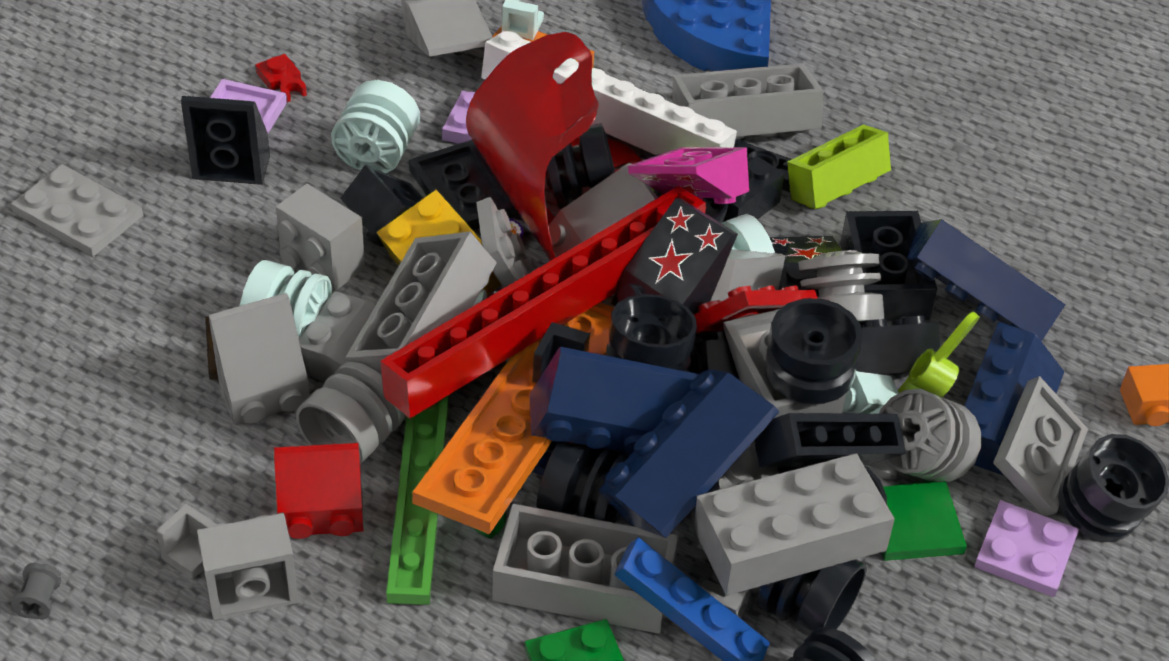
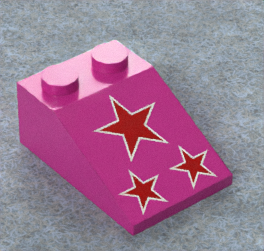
(700, 170)

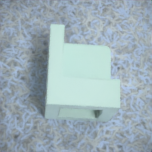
(521, 18)

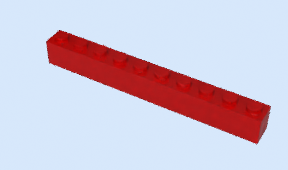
(519, 313)

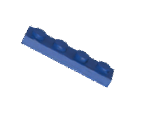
(689, 605)

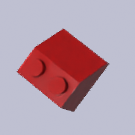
(319, 489)

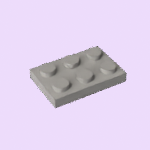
(77, 210)
(502, 245)
(1040, 445)

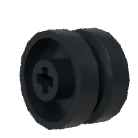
(813, 350)

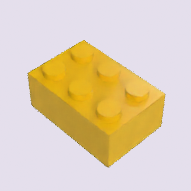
(426, 218)

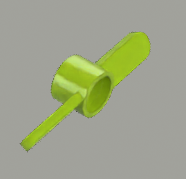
(932, 369)

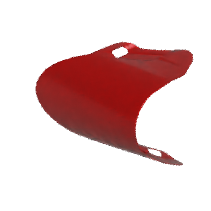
(521, 121)

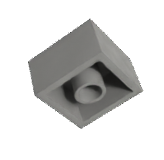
(320, 236)
(248, 565)

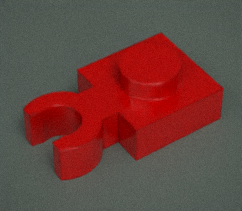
(282, 74)

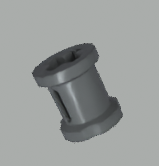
(36, 591)

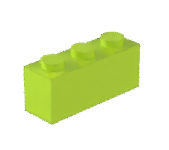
(839, 166)

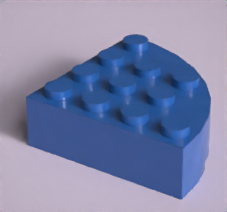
(713, 32)

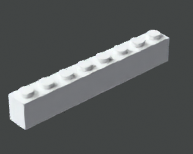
(626, 110)

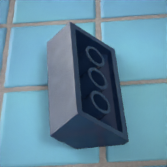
(982, 279)
(1007, 366)
(602, 399)
(687, 452)

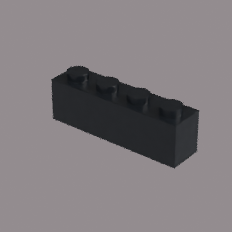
(821, 437)

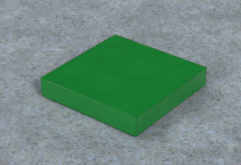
(923, 522)

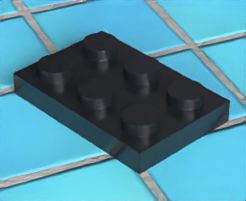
(461, 179)

